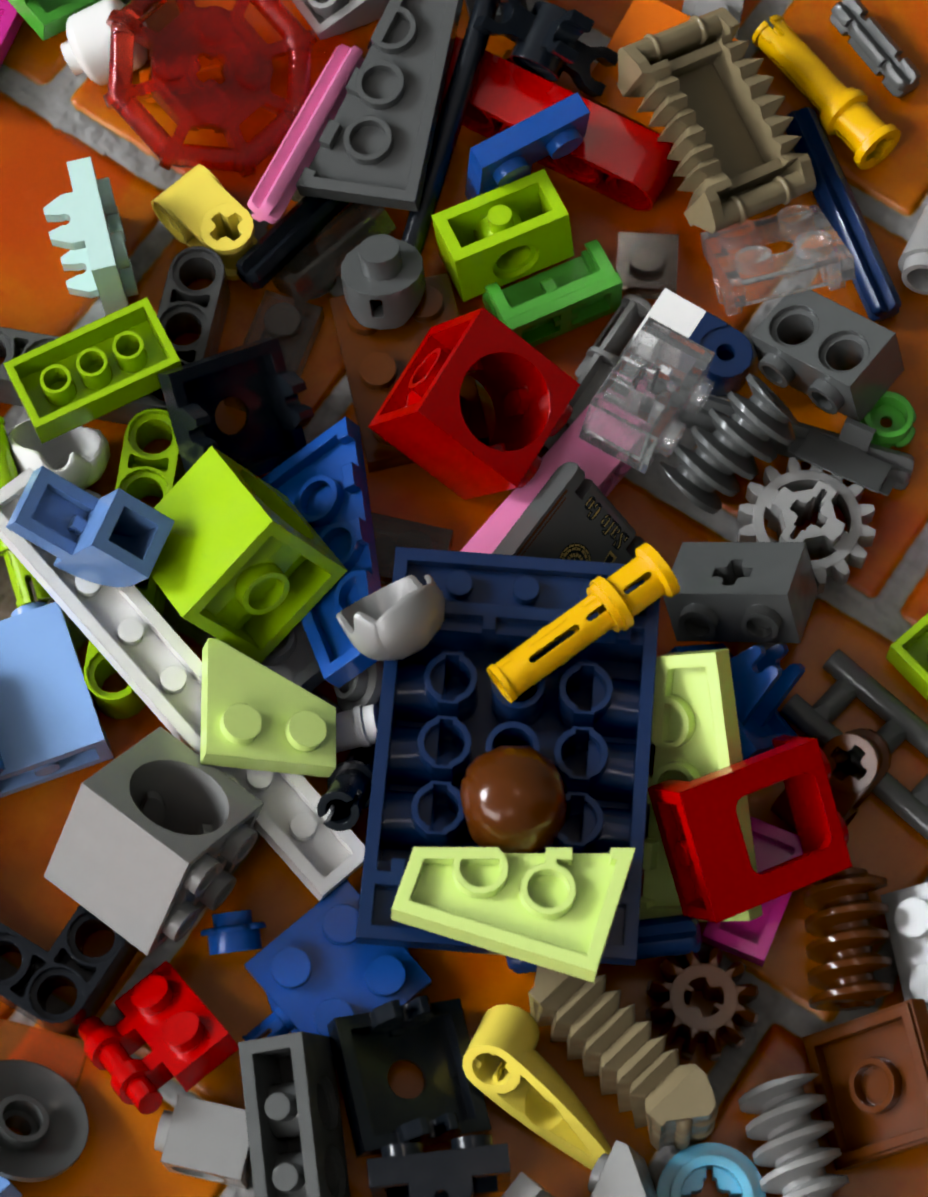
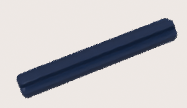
(844, 215)

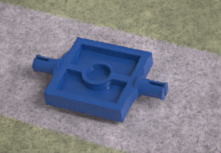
(324, 974)

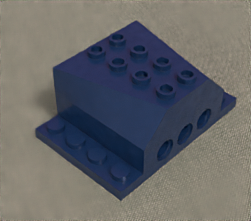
(446, 711)

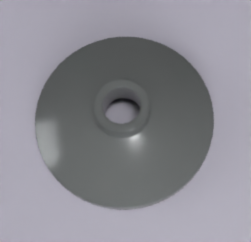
(48, 1117)

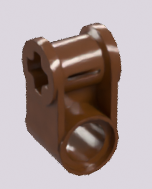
(847, 788)

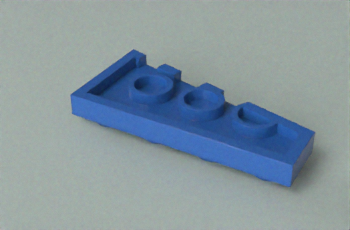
(332, 494)

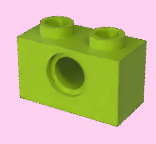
(503, 234)

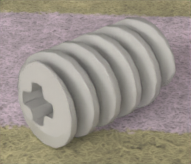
(791, 1138)

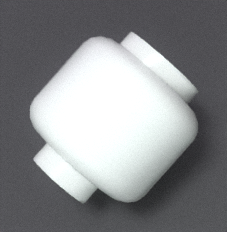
(89, 42)

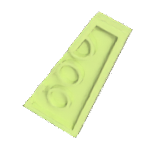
(692, 736)

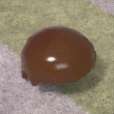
(513, 799)

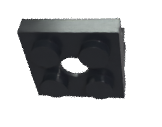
(265, 388)
(433, 1040)
(466, 1170)

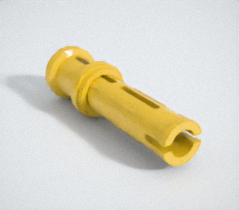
(841, 108)
(616, 611)

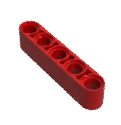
(615, 154)

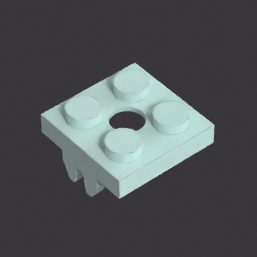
(93, 237)

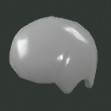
(395, 619)

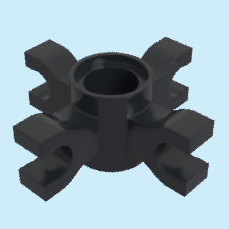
(549, 42)

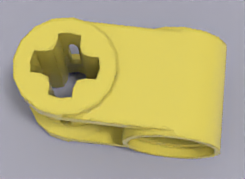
(206, 215)

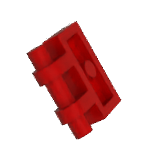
(176, 1026)

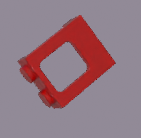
(707, 841)

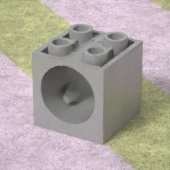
(154, 841)

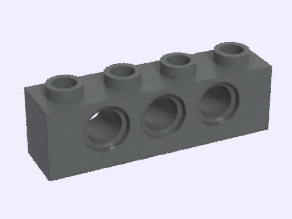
(293, 1116)

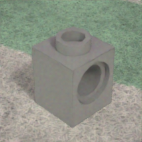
(205, 1141)

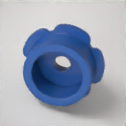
(233, 933)

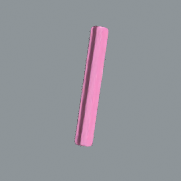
(303, 137)

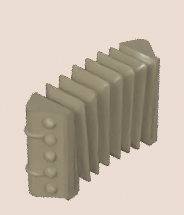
(717, 118)
(648, 1081)

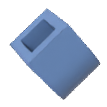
(95, 539)

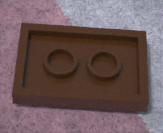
(378, 358)

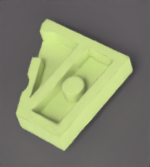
(261, 718)

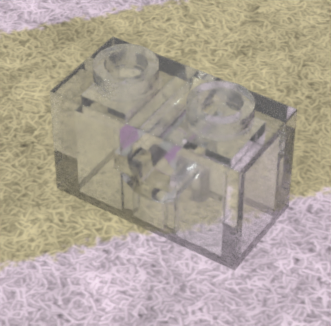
(648, 395)

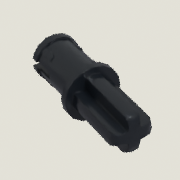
(348, 790)

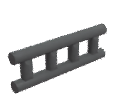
(900, 725)

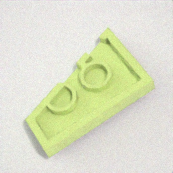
(523, 905)

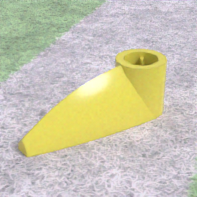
(520, 1081)

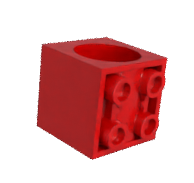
(426, 417)

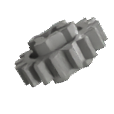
(814, 494)

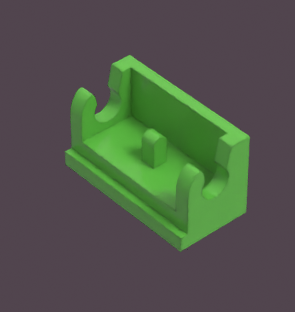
(558, 297)

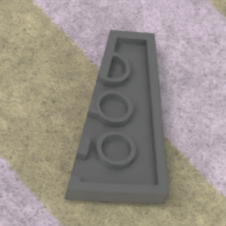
(388, 120)

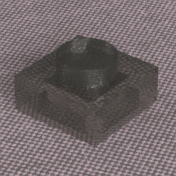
(647, 263)

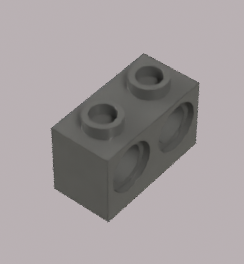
(827, 353)

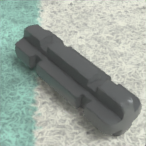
(875, 47)

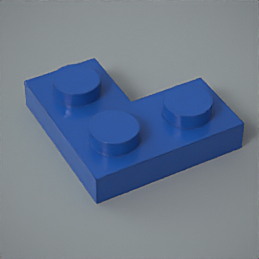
(513, 151)

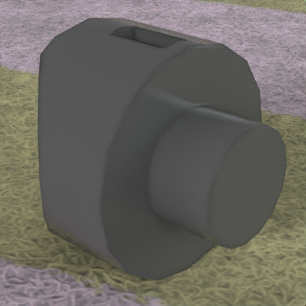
(387, 272)

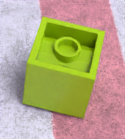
(240, 556)

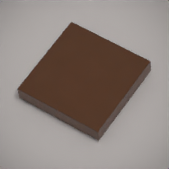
(874, 1082)

